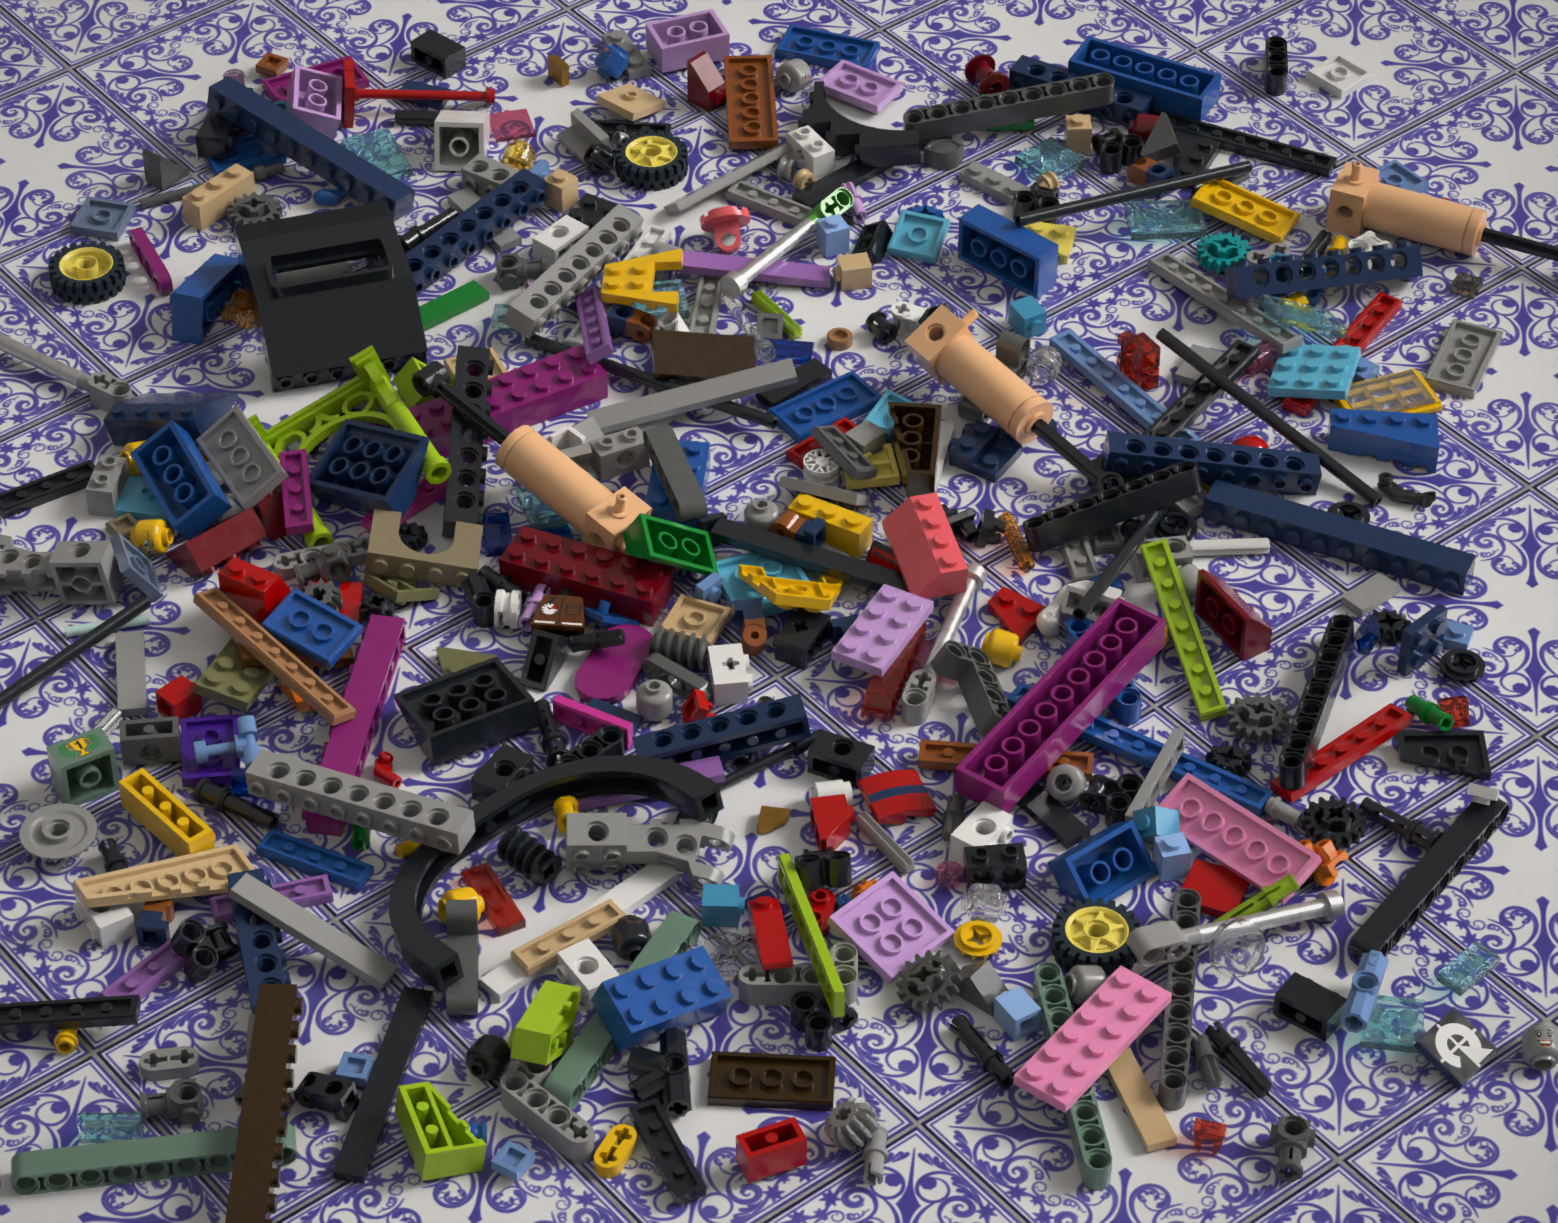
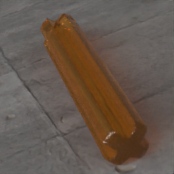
(1017, 543)

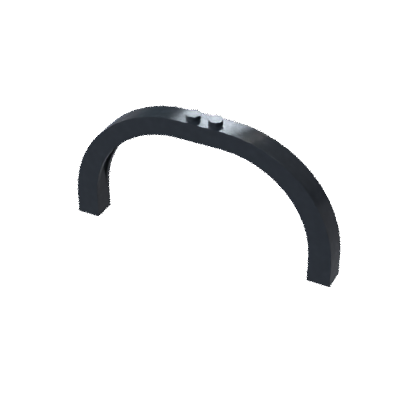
(579, 778)

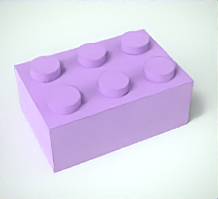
(685, 36)
(315, 99)

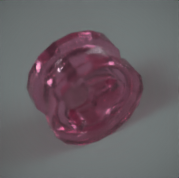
(948, 881)

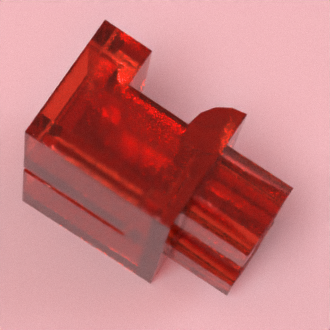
(1139, 359)

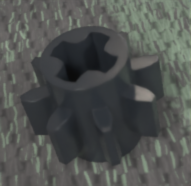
(598, 158)
(376, 605)

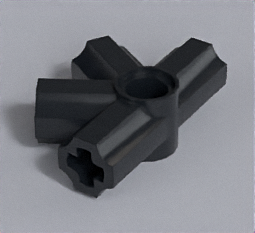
(663, 1073)

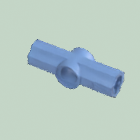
(1364, 991)

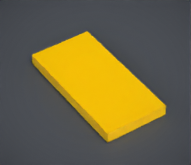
(1245, 210)

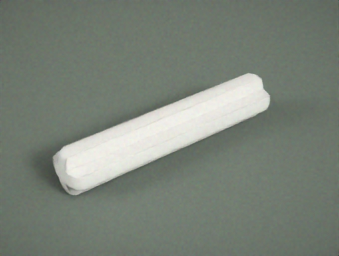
(1236, 546)

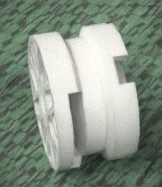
(821, 468)
(507, 609)

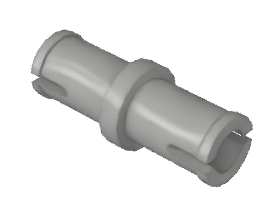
(875, 1156)

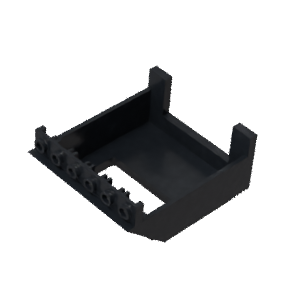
(324, 321)

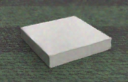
(1339, 75)

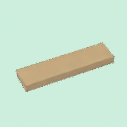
(543, 950)
(1140, 1103)

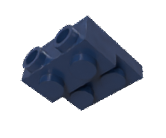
(983, 451)

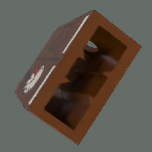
(560, 614)

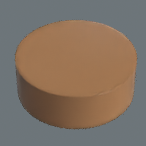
(839, 339)

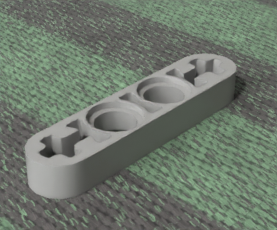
(284, 562)

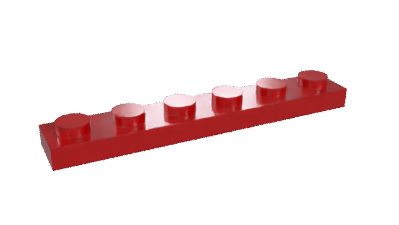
(1349, 748)

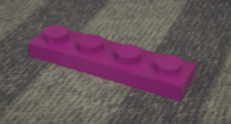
(296, 492)

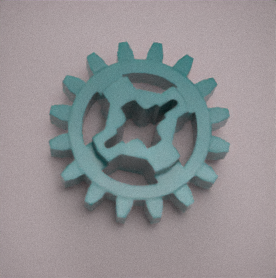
(1221, 251)

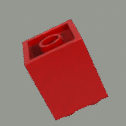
(252, 588)

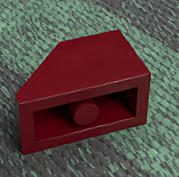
(704, 83)
(271, 514)

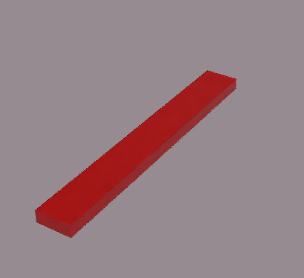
(1359, 334)

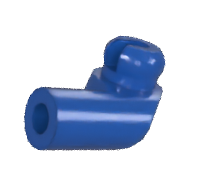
(328, 196)

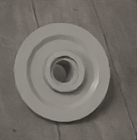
(58, 832)

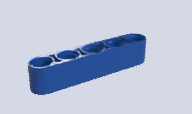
(1127, 704)

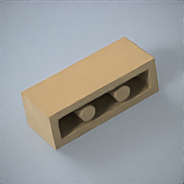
(211, 200)

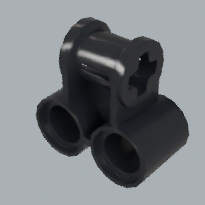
(1116, 150)
(1035, 199)
(1111, 796)
(824, 868)
(206, 946)
(815, 1019)

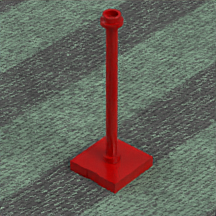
(352, 93)

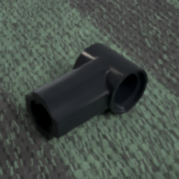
(480, 600)

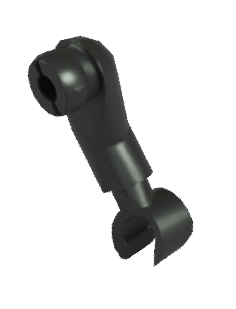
(1399, 494)

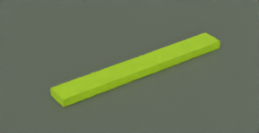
(1183, 630)
(811, 936)

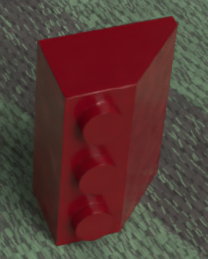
(219, 544)
(1231, 617)

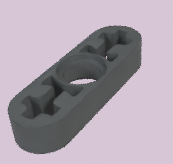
(663, 669)

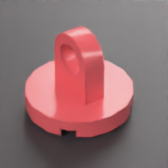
(723, 222)

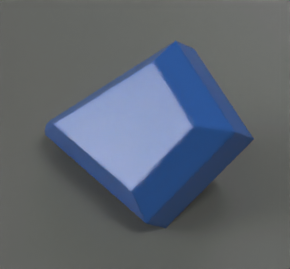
(606, 618)

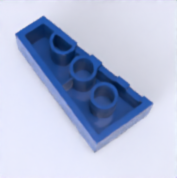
(203, 297)
(1385, 436)

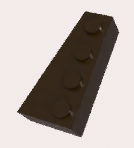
(915, 441)

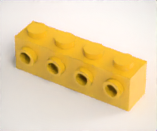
(164, 814)

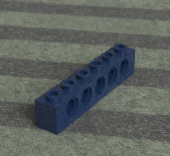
(1126, 102)
(729, 733)
(258, 943)

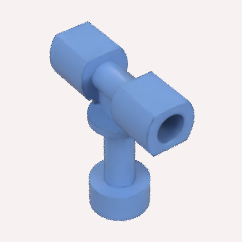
(243, 744)

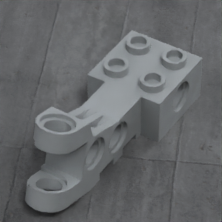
(74, 570)
(612, 841)

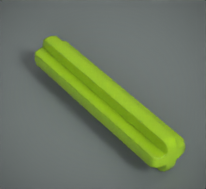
(766, 305)

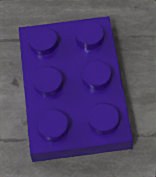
(214, 731)

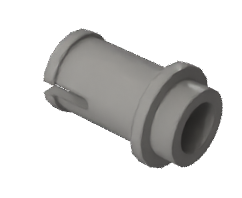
(1283, 811)

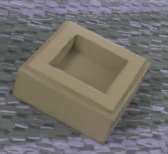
(121, 524)

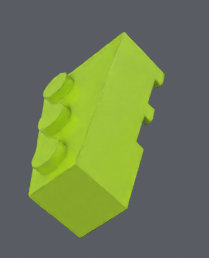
(546, 1025)
(434, 1135)

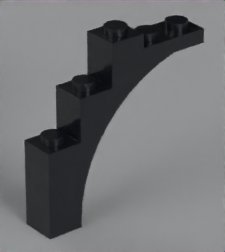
(872, 145)

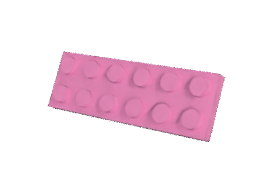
(1238, 836)
(1092, 1039)

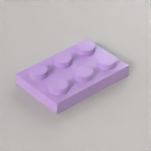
(861, 86)

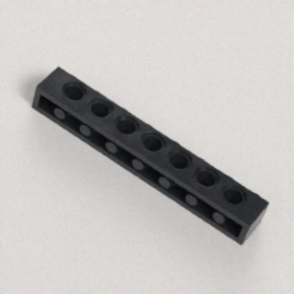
(469, 363)

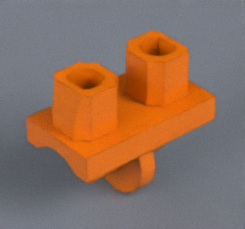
(1325, 873)

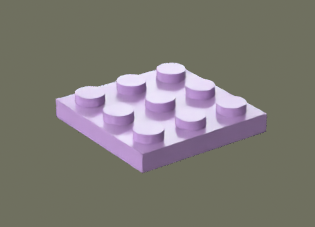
(890, 926)

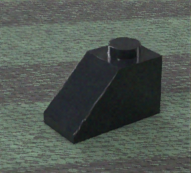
(543, 659)

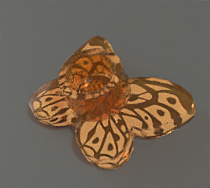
(240, 310)

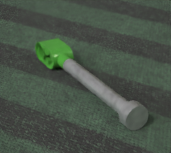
(736, 282)

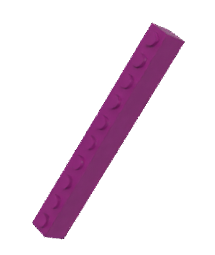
(367, 693)

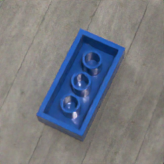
(1007, 251)
(699, 459)
(181, 480)
(661, 997)

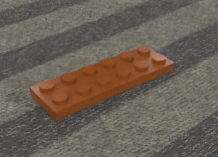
(750, 102)

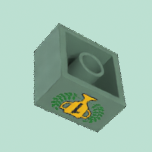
(83, 767)

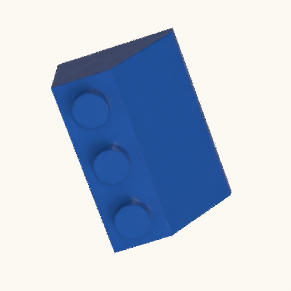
(1104, 864)

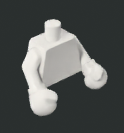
(1066, 602)

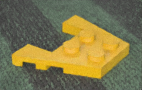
(634, 280)
(791, 592)

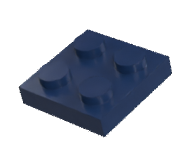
(1422, 640)

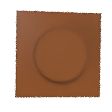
(272, 65)

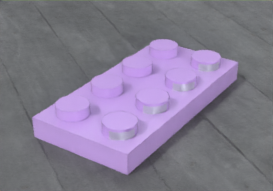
(882, 630)

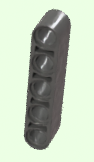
(675, 473)

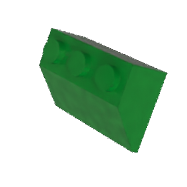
(670, 544)

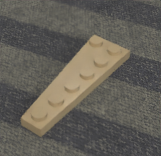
(165, 879)

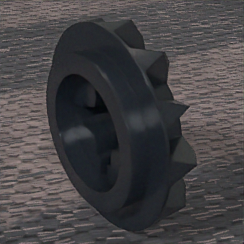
(1350, 510)
(1168, 522)
(418, 536)
(1397, 621)
(1469, 660)
(1239, 765)

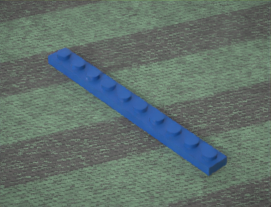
(1145, 751)

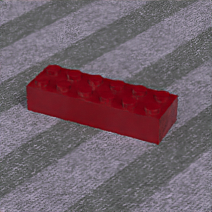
(594, 573)

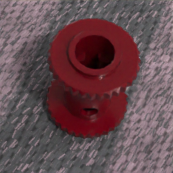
(981, 70)

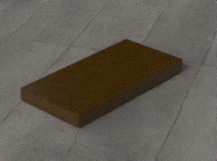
(699, 355)
(771, 1081)

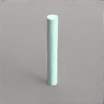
(82, 629)

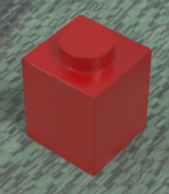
(178, 699)

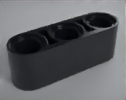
(1275, 66)
(604, 742)

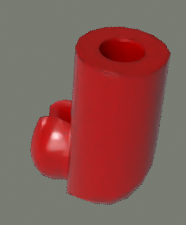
(383, 770)

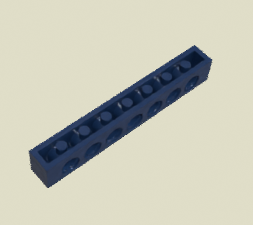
(475, 227)
(1406, 257)
(1225, 462)

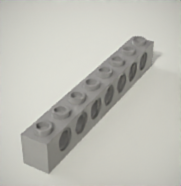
(574, 271)
(360, 802)

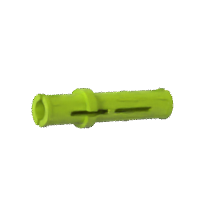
(1266, 898)

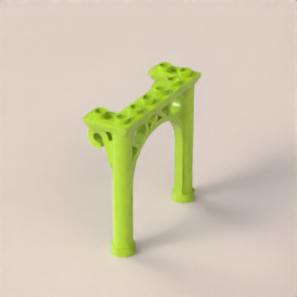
(324, 419)

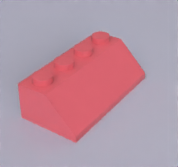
(926, 548)

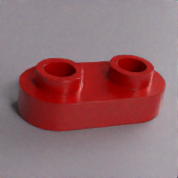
(823, 905)

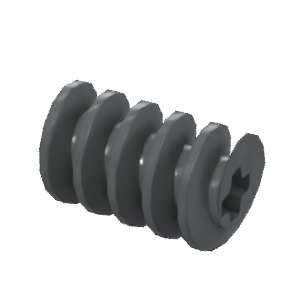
(680, 648)

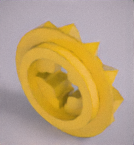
(984, 932)

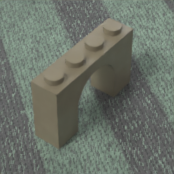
(391, 557)

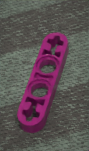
(150, 260)

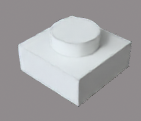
(1482, 794)

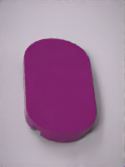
(614, 670)

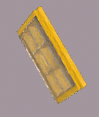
(1393, 392)

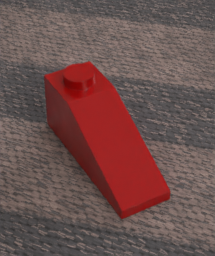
(769, 933)

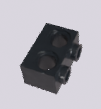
(996, 865)

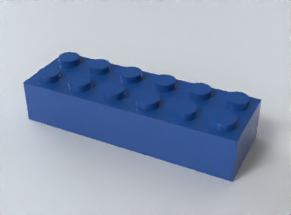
(1173, 84)

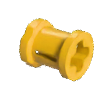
(563, 806)

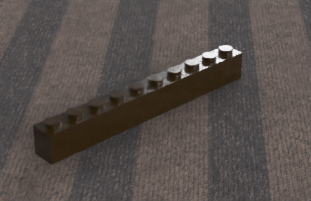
(264, 1105)

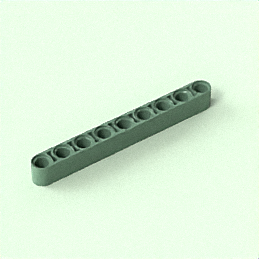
(594, 1044)
(1084, 1116)
(131, 1161)

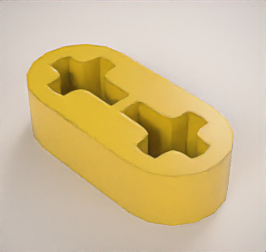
(621, 1153)

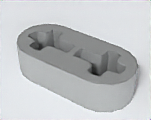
(169, 1063)

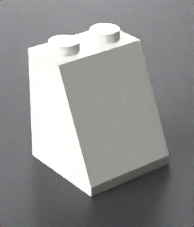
(460, 138)

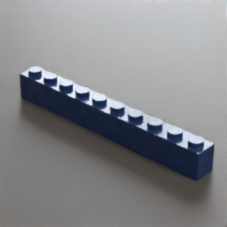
(309, 147)
(1339, 537)

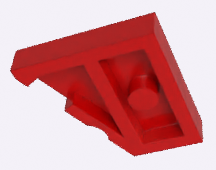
(1015, 612)

